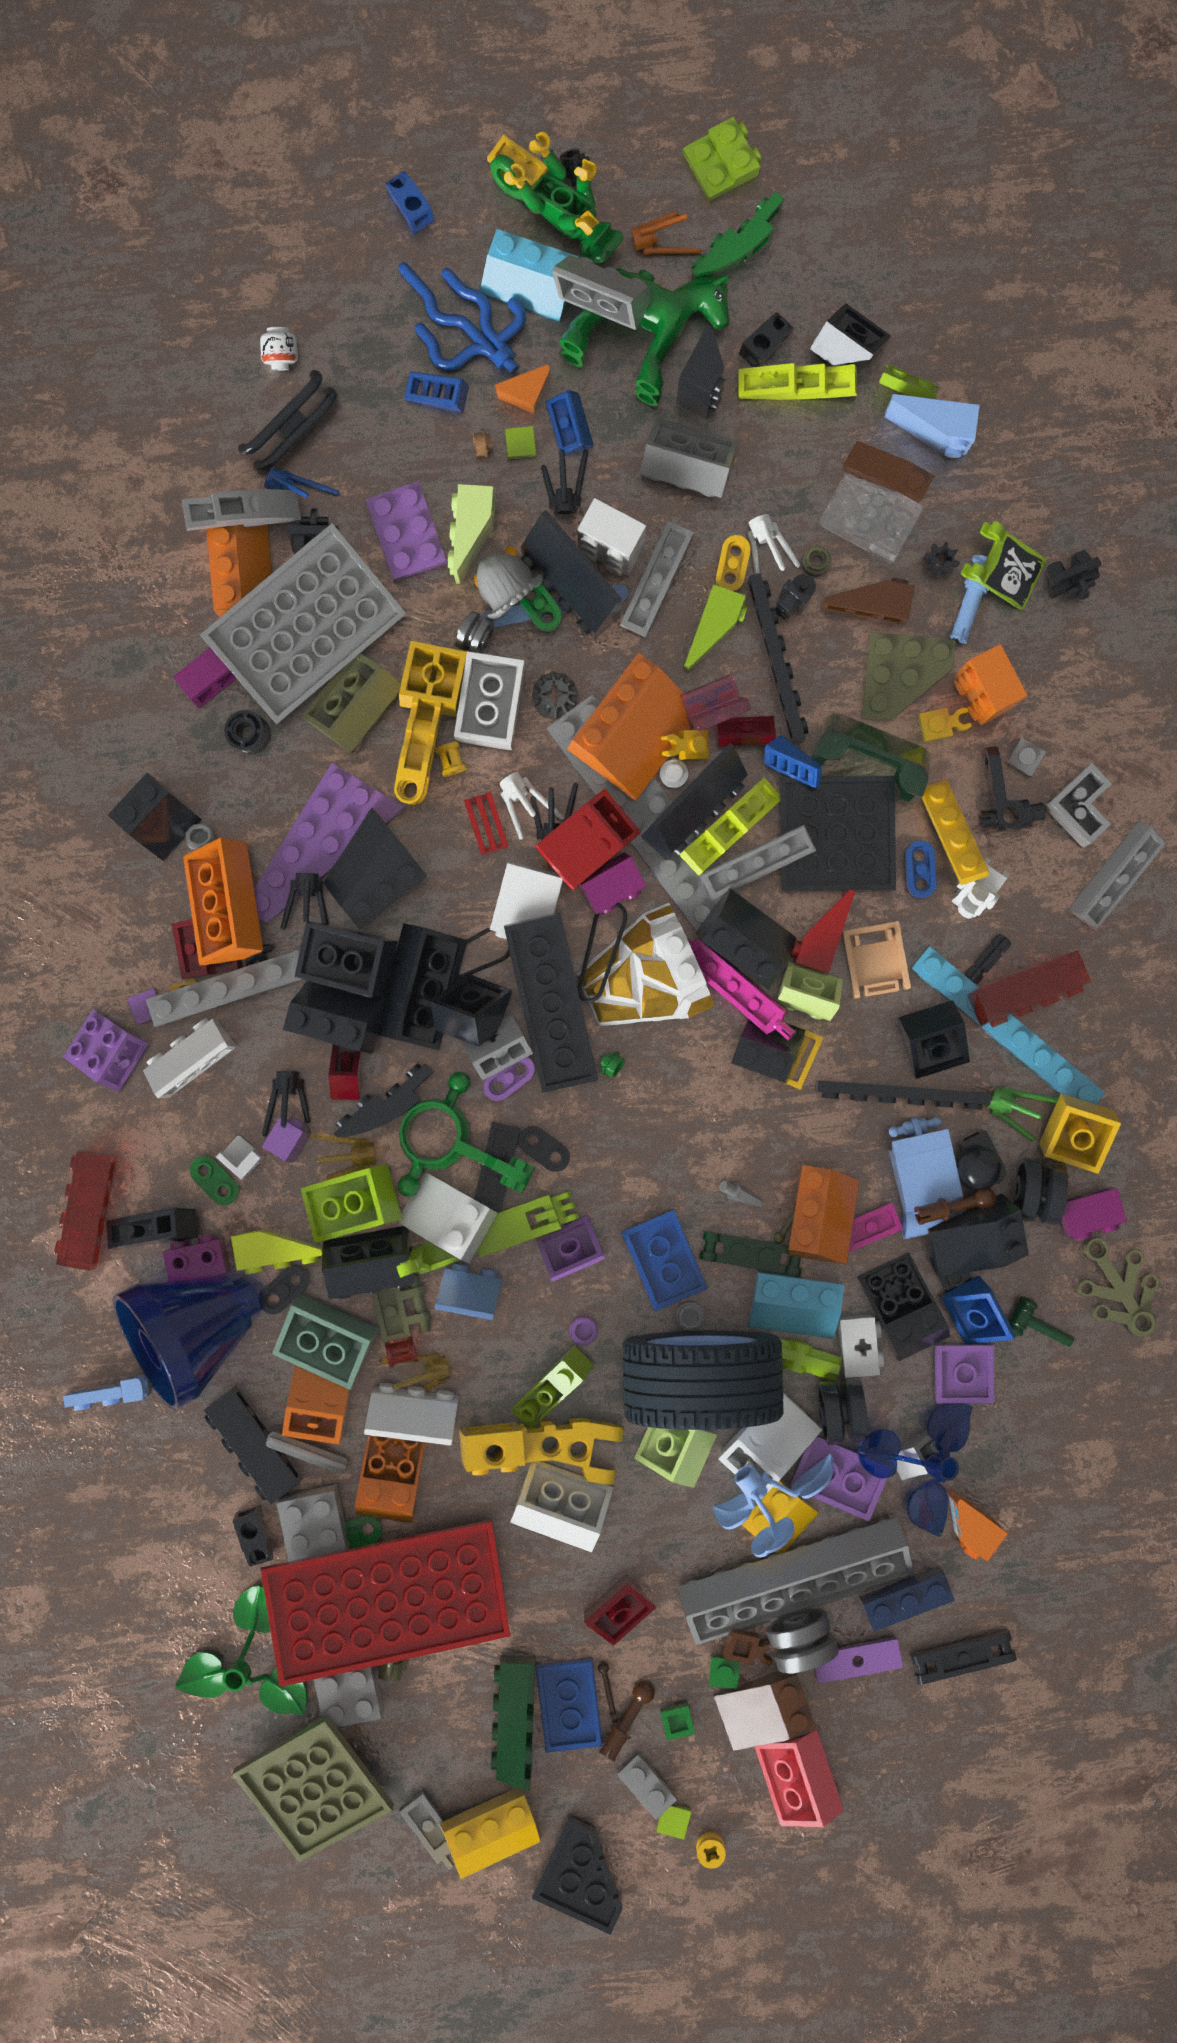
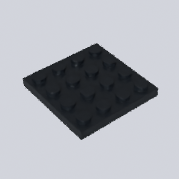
(851, 829)

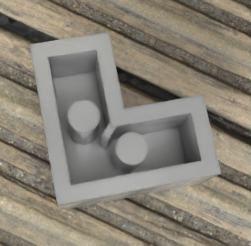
(1074, 809)

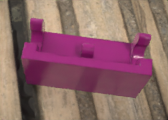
(204, 678)

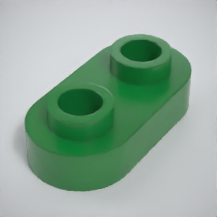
(542, 605)
(214, 1180)
(357, 1536)

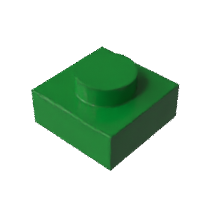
(723, 1672)
(677, 1721)

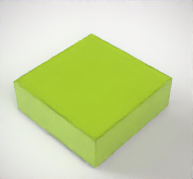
(520, 442)
(674, 1821)

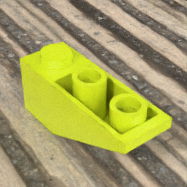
(267, 1248)

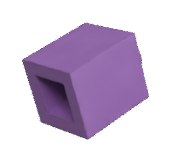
(287, 1141)

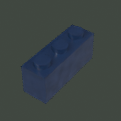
(907, 1598)

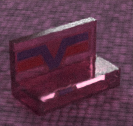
(714, 703)

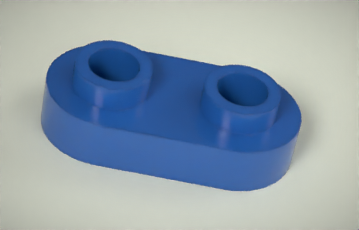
(920, 869)

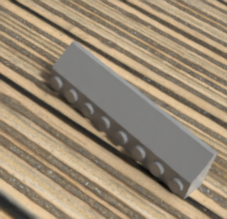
(796, 1580)

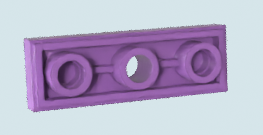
(875, 1658)

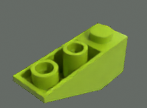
(553, 1387)

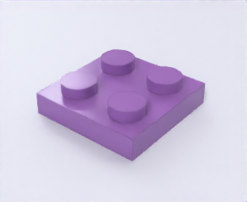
(964, 1373)

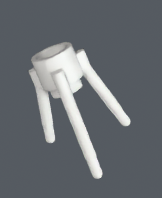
(765, 531)
(515, 788)

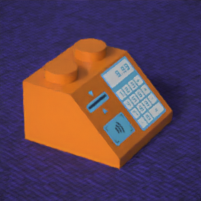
(977, 1531)

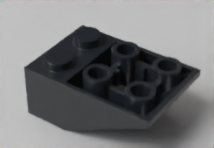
(904, 1307)

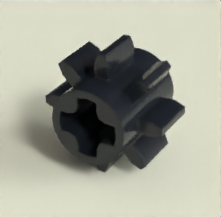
(571, 160)
(948, 555)

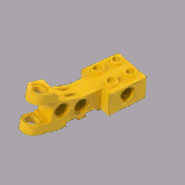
(431, 689)
(522, 1445)

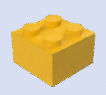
(1079, 1133)

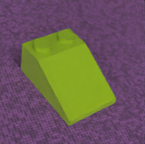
(351, 1203)

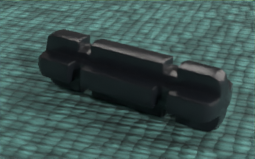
(988, 958)

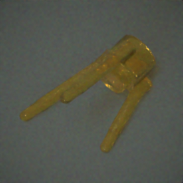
(362, 1154)
(436, 1372)

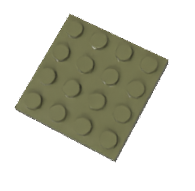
(313, 1789)

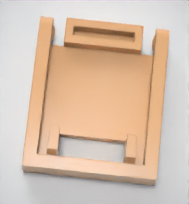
(876, 964)

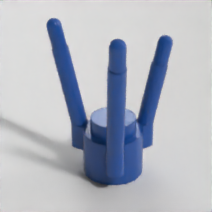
(285, 481)

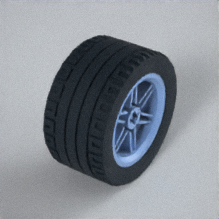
(703, 1379)

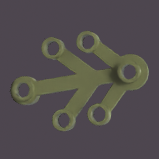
(1122, 1290)

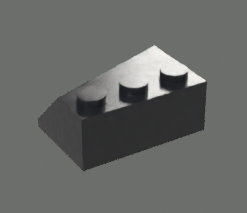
(372, 871)

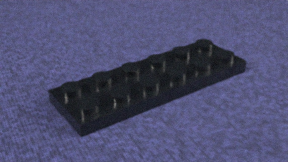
(551, 1002)

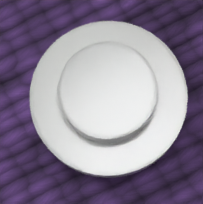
(673, 773)

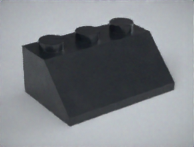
(702, 377)
(747, 938)
(336, 1016)
(366, 1262)

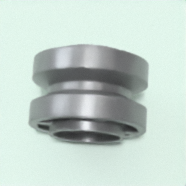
(474, 633)

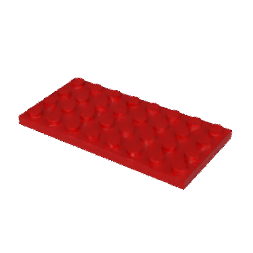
(385, 1602)

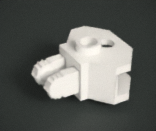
(980, 894)

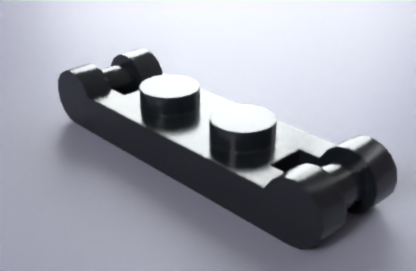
(963, 1657)

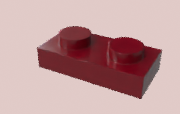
(746, 731)

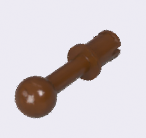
(941, 1209)
(643, 1693)

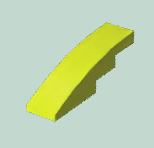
(797, 382)
(731, 826)

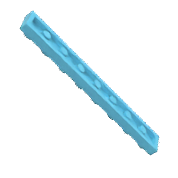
(1011, 1035)

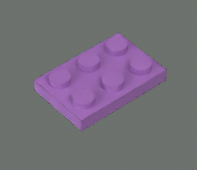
(406, 531)
(850, 1485)

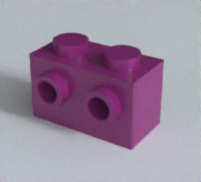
(612, 883)
(1093, 1212)
(196, 1260)

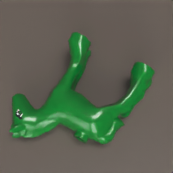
(664, 317)

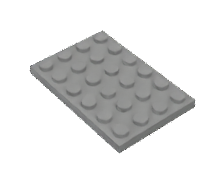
(303, 623)

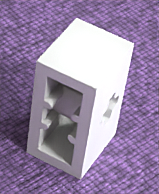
(853, 1361)

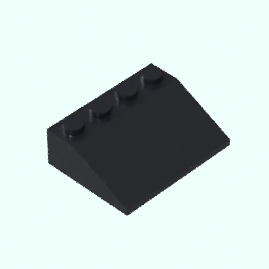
(571, 576)

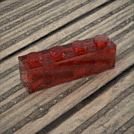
(1029, 988)
(85, 1210)

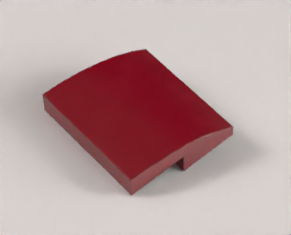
(188, 956)

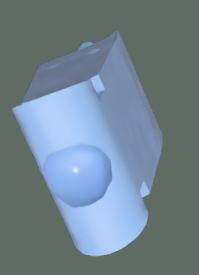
(923, 1171)

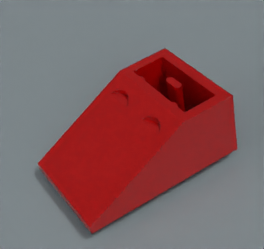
(588, 839)

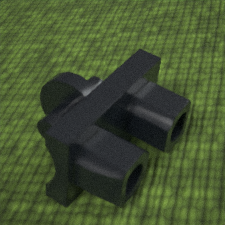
(307, 530)
(1075, 579)
(795, 596)

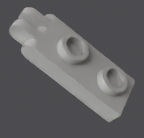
(425, 1821)

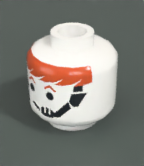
(279, 348)

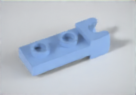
(130, 1389)

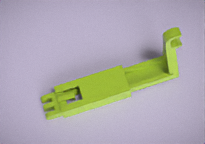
(507, 1230)

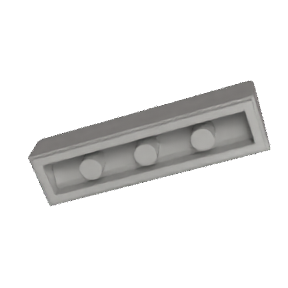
(1117, 875)

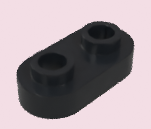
(544, 1148)
(284, 1289)

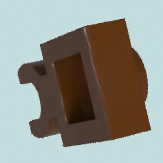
(745, 1645)

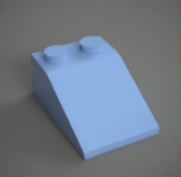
(939, 424)

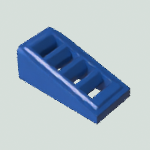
(459, 386)
(792, 761)

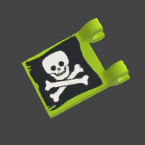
(1009, 568)

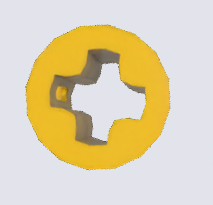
(450, 759)

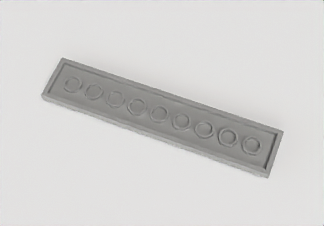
(674, 873)

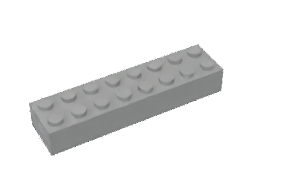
(313, 1527)

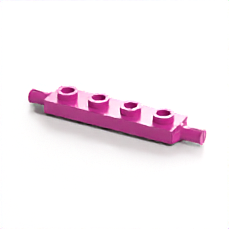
(740, 990)

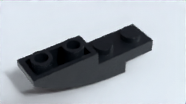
(376, 1112)

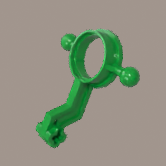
(515, 1174)

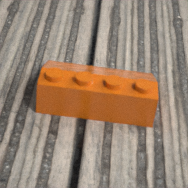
(627, 727)

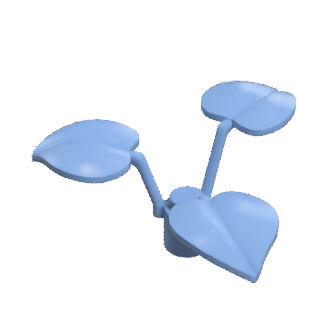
(737, 1510)

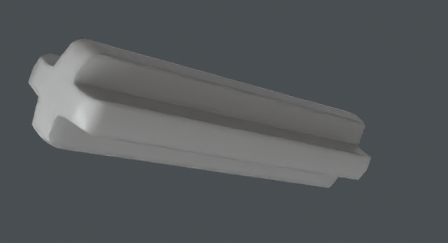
(306, 1452)

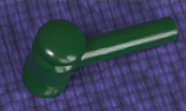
(1023, 1317)

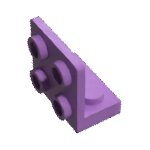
(105, 1051)

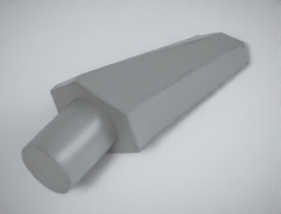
(739, 1193)

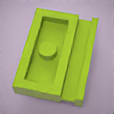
(908, 384)

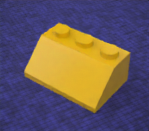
(490, 1832)

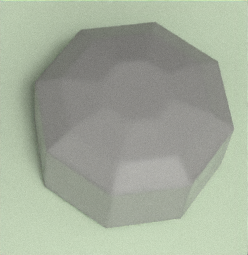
(199, 836)

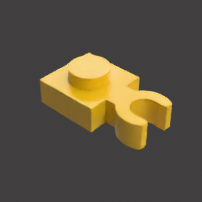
(939, 725)
(688, 744)

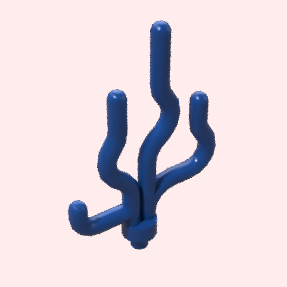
(491, 345)

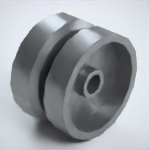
(802, 1641)

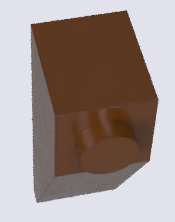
(888, 471)
(879, 601)

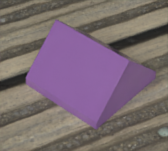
(570, 1248)

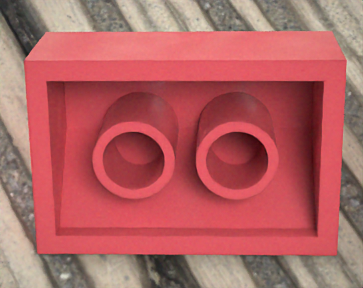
(800, 1781)

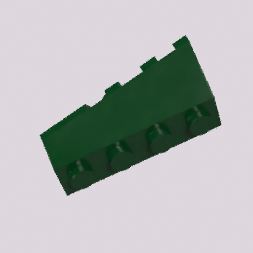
(515, 1720)

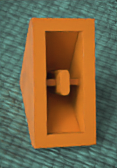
(525, 389)

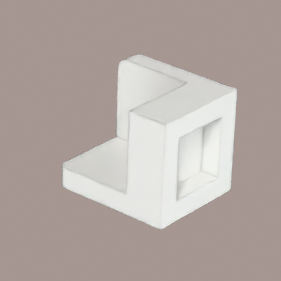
(240, 1157)

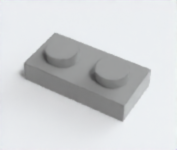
(647, 1786)

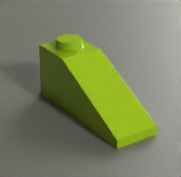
(718, 620)

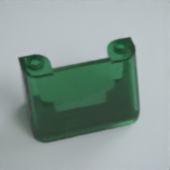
(908, 758)

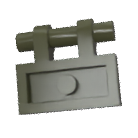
(392, 1314)

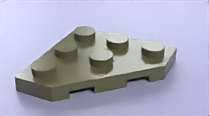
(901, 671)

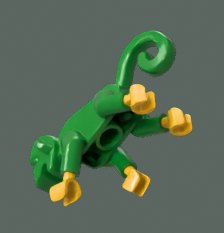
(561, 205)

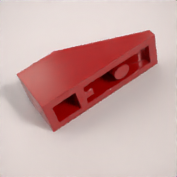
(820, 942)

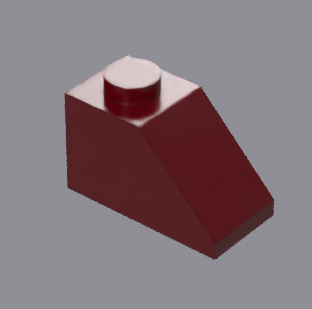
(345, 1073)

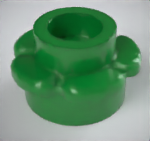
(612, 1064)

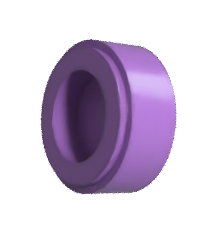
(583, 1330)

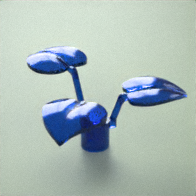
(880, 1454)

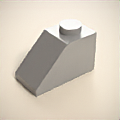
(918, 1447)

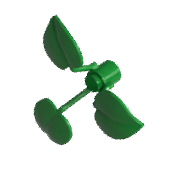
(207, 1679)

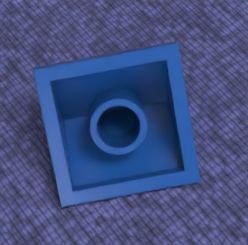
(977, 1313)

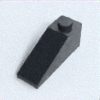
(152, 1228)

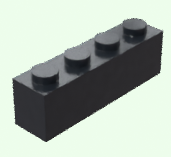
(247, 1438)

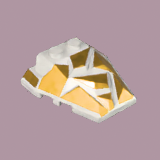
(650, 975)

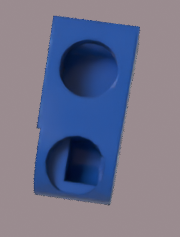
(410, 201)

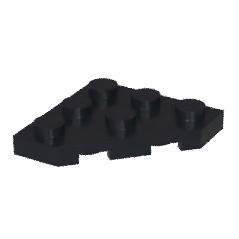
(579, 1878)

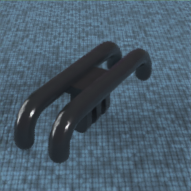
(290, 423)

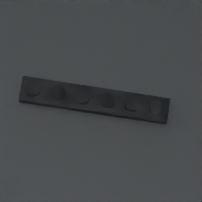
(774, 646)
(914, 1096)

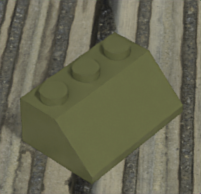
(352, 702)

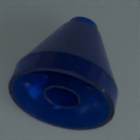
(184, 1330)

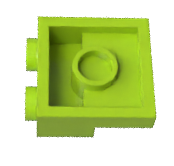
(723, 158)

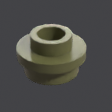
(823, 554)

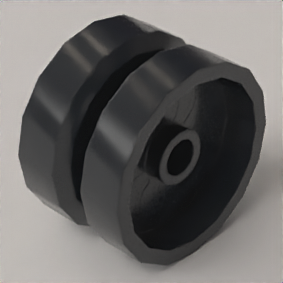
(1041, 1190)
(844, 1410)

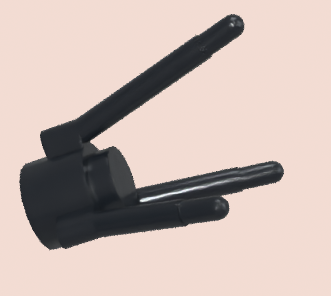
(565, 500)
(551, 825)
(306, 885)
(286, 1083)

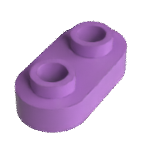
(510, 1080)

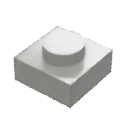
(1025, 757)

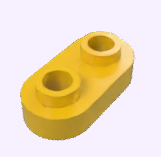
(732, 564)

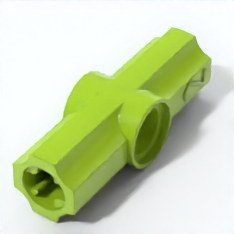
(803, 1358)

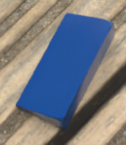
(569, 422)

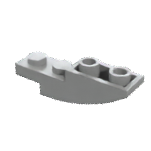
(241, 507)

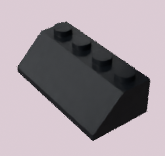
(696, 803)
(421, 970)

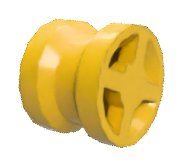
(709, 1843)

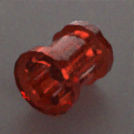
(401, 1352)

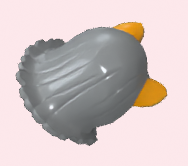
(504, 581)

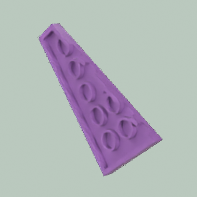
(319, 836)

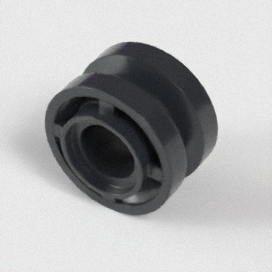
(235, 726)

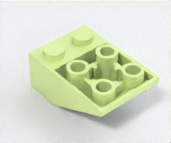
(474, 523)

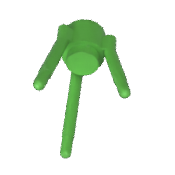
(1003, 1102)

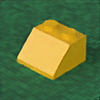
(781, 1506)

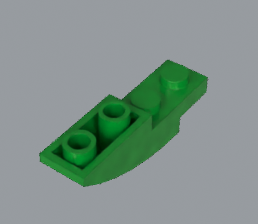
(734, 250)

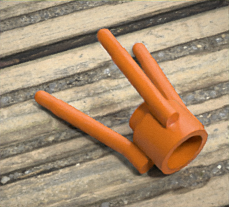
(645, 235)

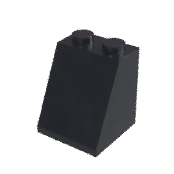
(154, 816)

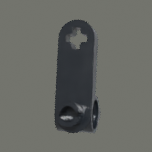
(1023, 810)

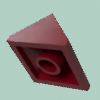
(618, 1610)

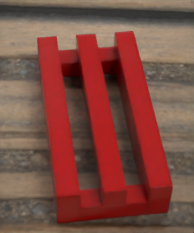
(493, 846)

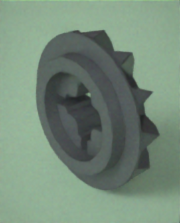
(545, 704)

